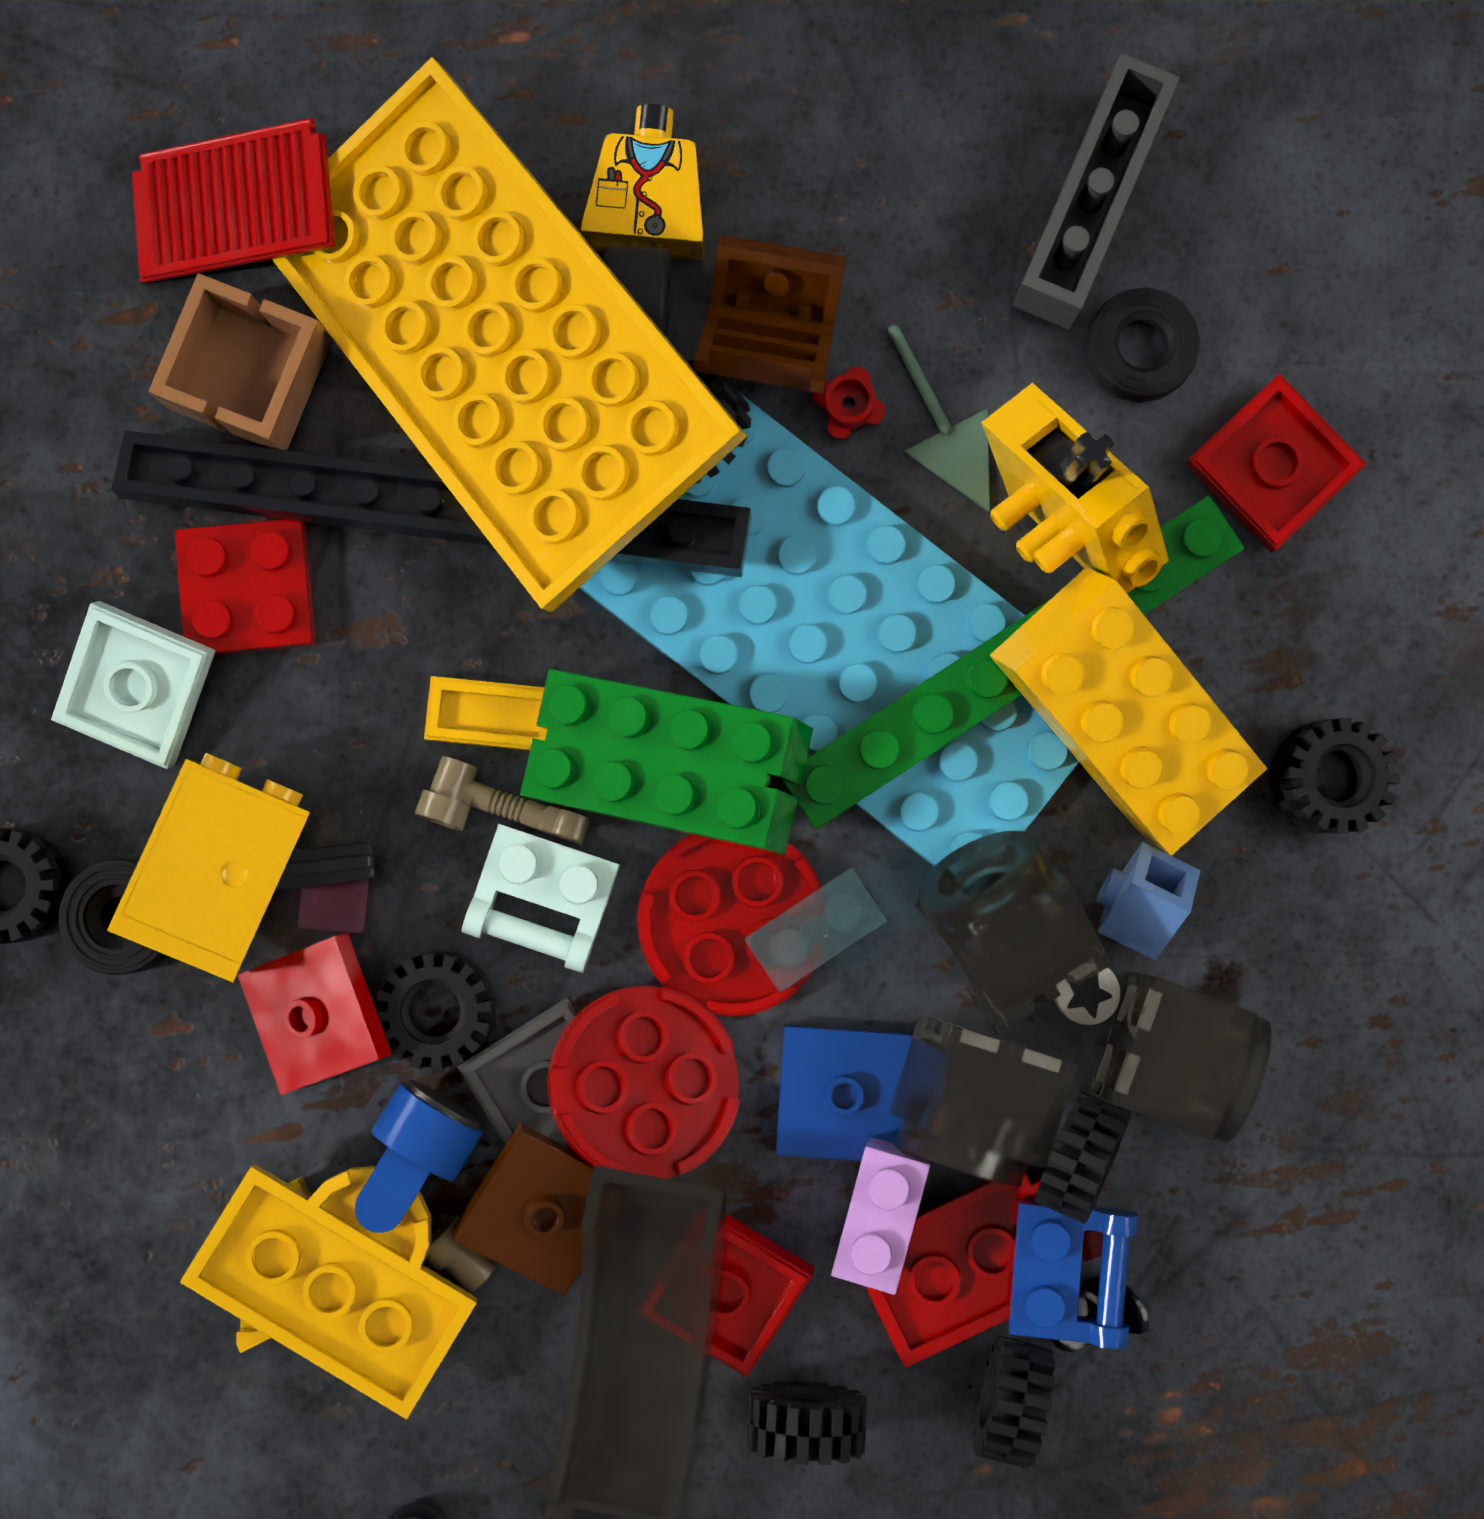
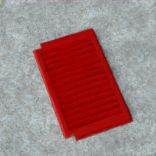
(232, 201)

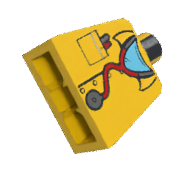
(646, 189)

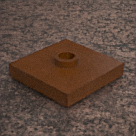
(530, 1210)

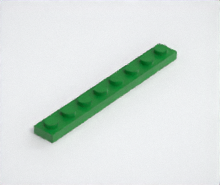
(977, 686)

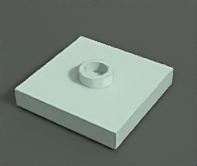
(132, 684)

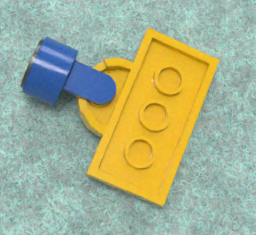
(346, 1266)

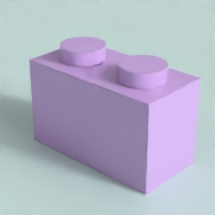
(881, 1216)

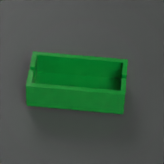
(667, 760)

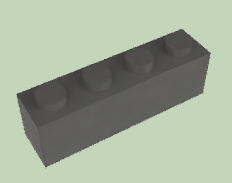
(1096, 191)

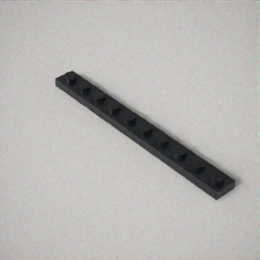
(385, 499)

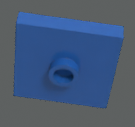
(837, 1090)

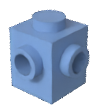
(1145, 913)

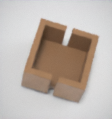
(236, 369)

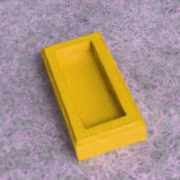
(483, 713)

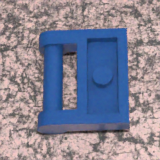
(1050, 1271)

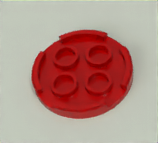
(701, 909)
(644, 1082)

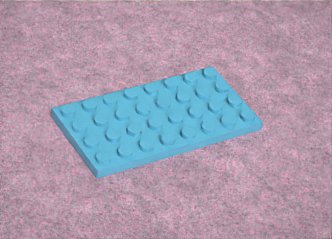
(835, 624)

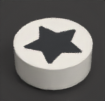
(1091, 1000)

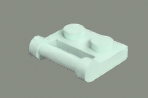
(548, 877)

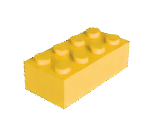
(1128, 710)

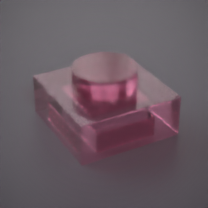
(334, 907)

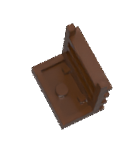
(770, 314)

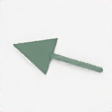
(958, 451)

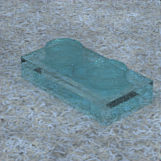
(815, 929)

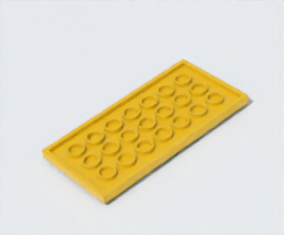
(504, 341)

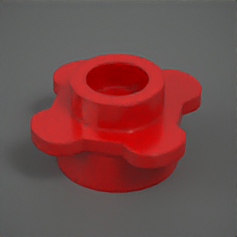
(853, 385)

